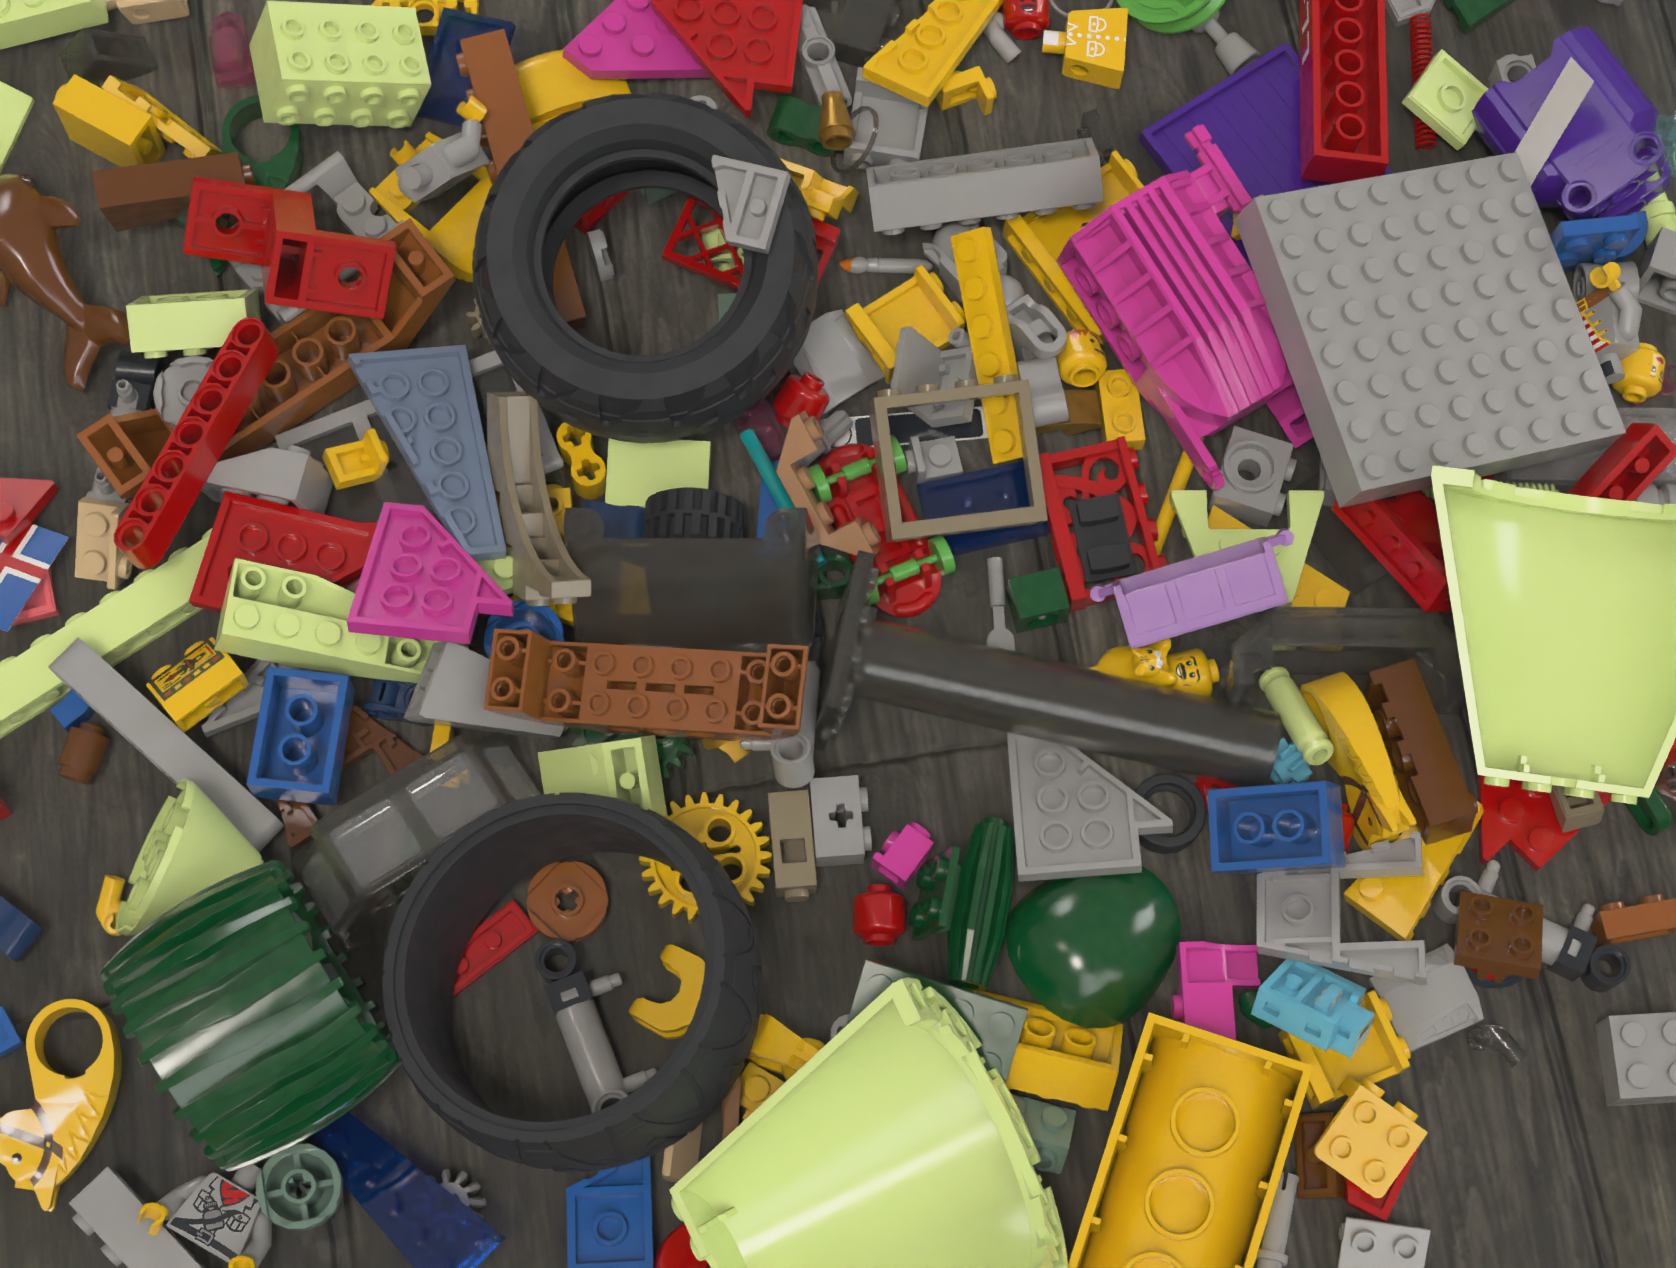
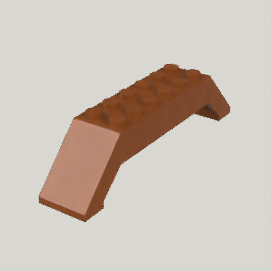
(304, 377)

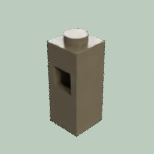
(792, 845)

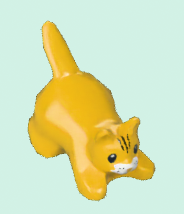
(1141, 663)

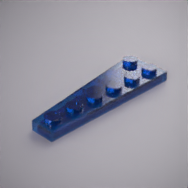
(404, 1201)

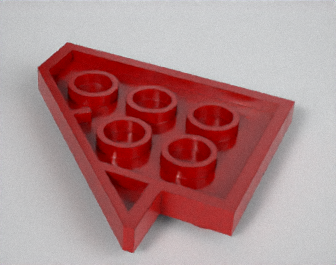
(738, 42)

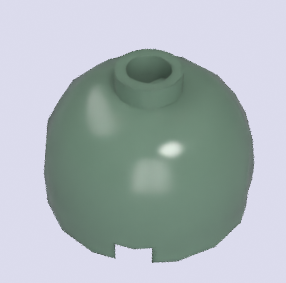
(289, 1172)

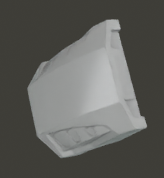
(837, 358)
(1431, 1010)

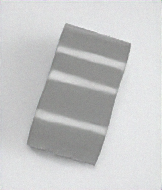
(1046, 390)

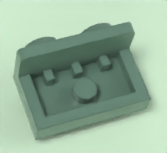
(1050, 1131)

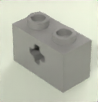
(834, 844)

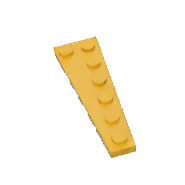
(930, 48)

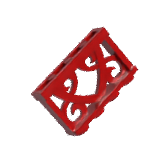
(1061, 487)

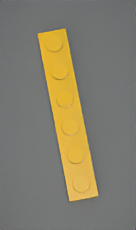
(988, 336)

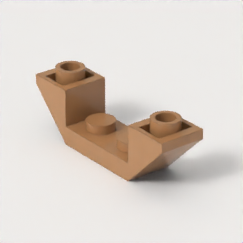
(802, 439)

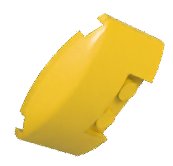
(556, 86)

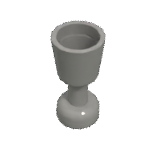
(1231, 48)

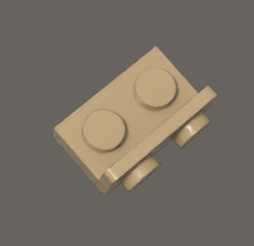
(95, 547)

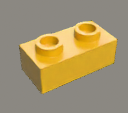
(1120, 408)

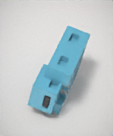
(1315, 1006)

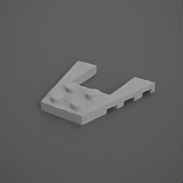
(1303, 914)

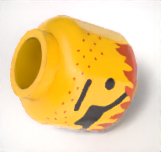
(1082, 359)

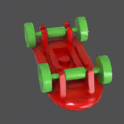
(907, 569)

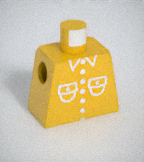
(1091, 45)

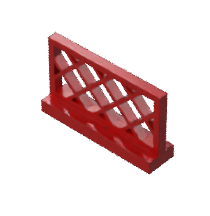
(826, 241)

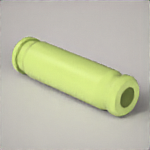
(1296, 716)

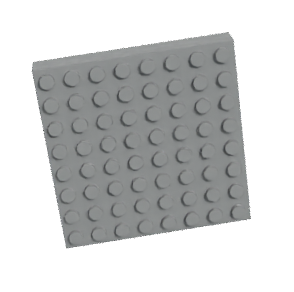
(1428, 326)

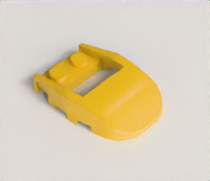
(455, 233)

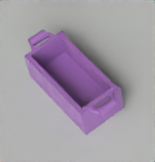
(1199, 590)

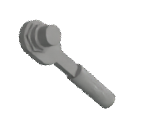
(999, 636)

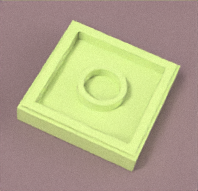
(1446, 98)

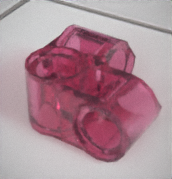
(231, 51)

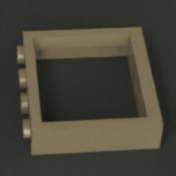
(929, 395)

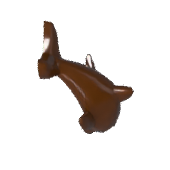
(36, 268)

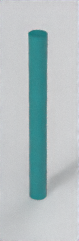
(769, 474)

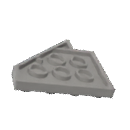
(1074, 814)

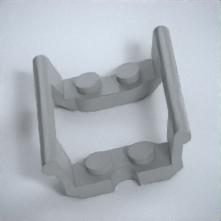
(354, 209)

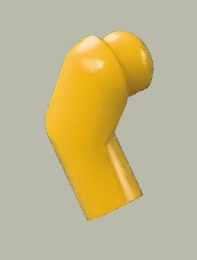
(109, 903)

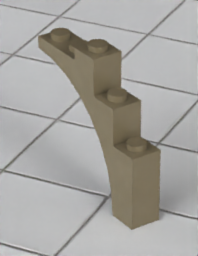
(514, 454)

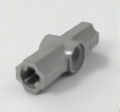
(814, 44)

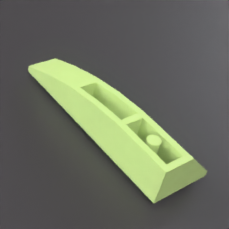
(303, 624)

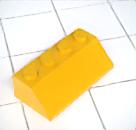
(1064, 1058)

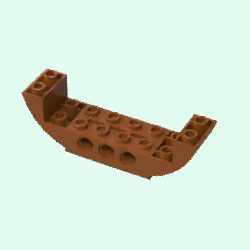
(648, 688)

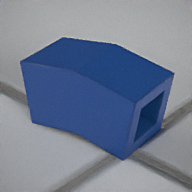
(72, 711)

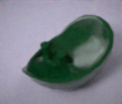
(1094, 945)

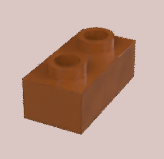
(1625, 924)

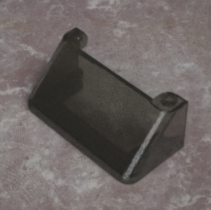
(697, 589)

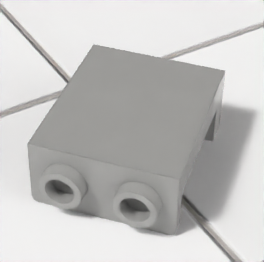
(899, 129)

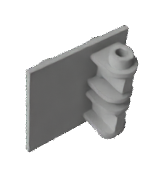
(1381, 1245)

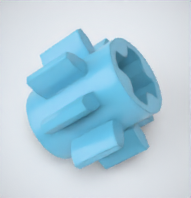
(1289, 765)

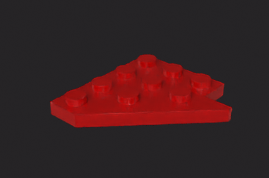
(279, 538)
(1522, 821)

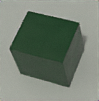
(1037, 600)

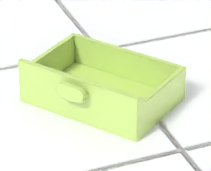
(648, 468)

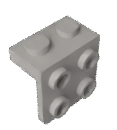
(922, 363)

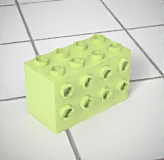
(339, 64)

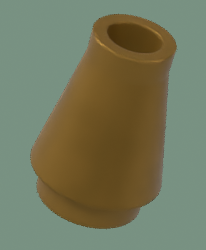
(835, 123)

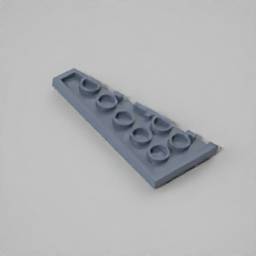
(436, 424)

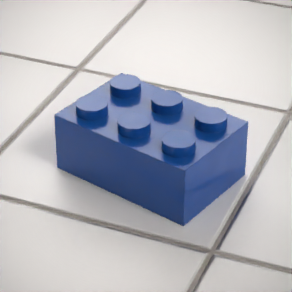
(301, 736)
(1276, 828)

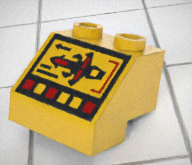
(196, 684)

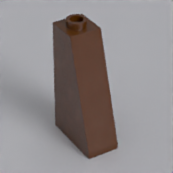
(160, 190)

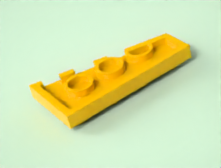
(1402, 900)

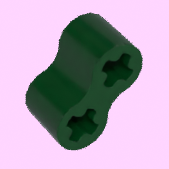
(797, 125)

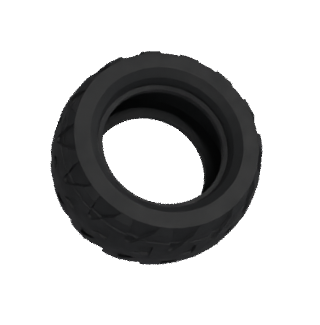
(562, 174)

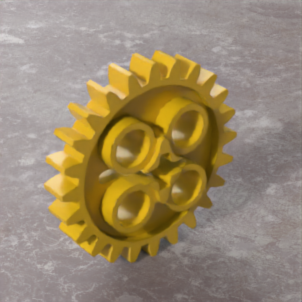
(699, 821)

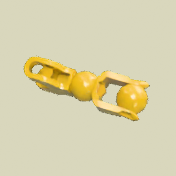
(774, 1045)

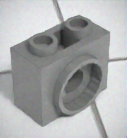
(1269, 463)

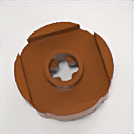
(567, 879)

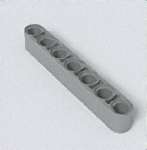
(161, 740)

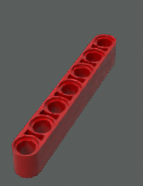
(196, 443)

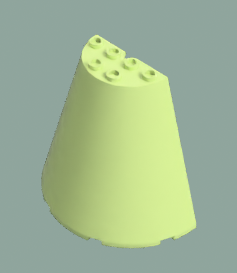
(1562, 633)
(879, 1158)

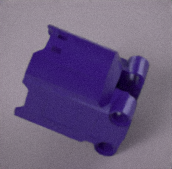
(1606, 147)

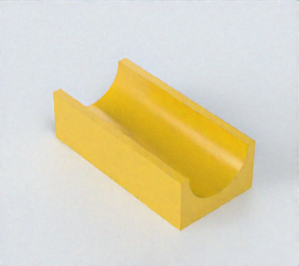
(1192, 1153)

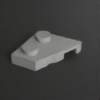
(749, 201)

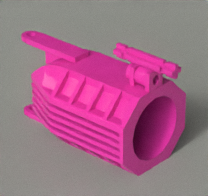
(1181, 301)

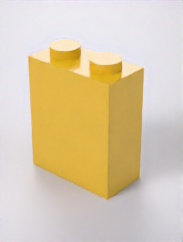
(107, 124)

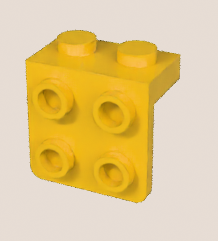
(1369, 1138)

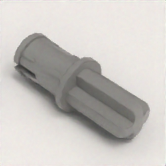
(833, 429)

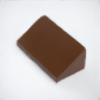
(1316, 1177)

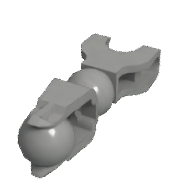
(1028, 321)

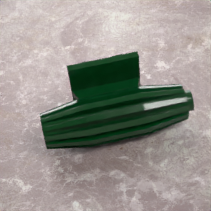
(969, 902)

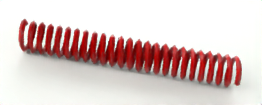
(1418, 131)

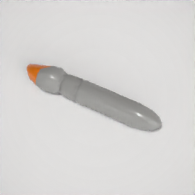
(883, 265)

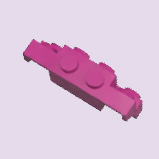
(1206, 983)

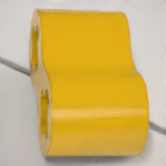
(582, 461)

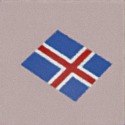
(24, 567)

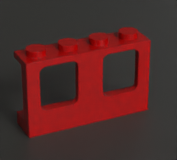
(1406, 542)

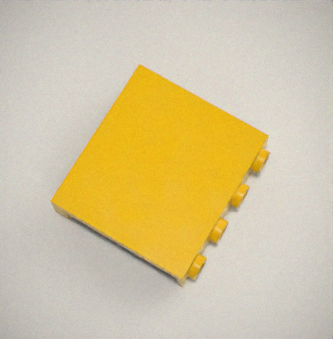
(1042, 238)

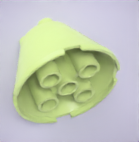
(182, 854)

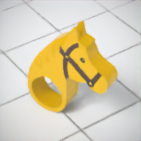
(1359, 759)
(57, 1134)

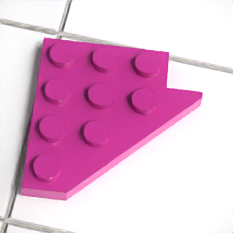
(630, 44)
(421, 582)

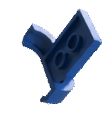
(1599, 239)

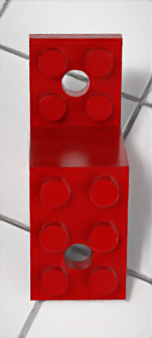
(295, 258)

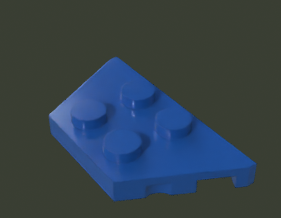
(611, 1218)

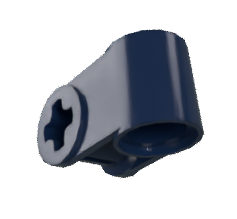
(390, 701)

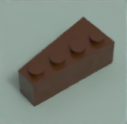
(1420, 752)

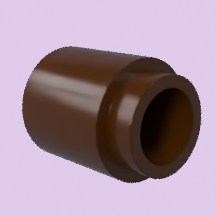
(83, 753)

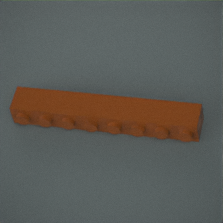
(503, 130)

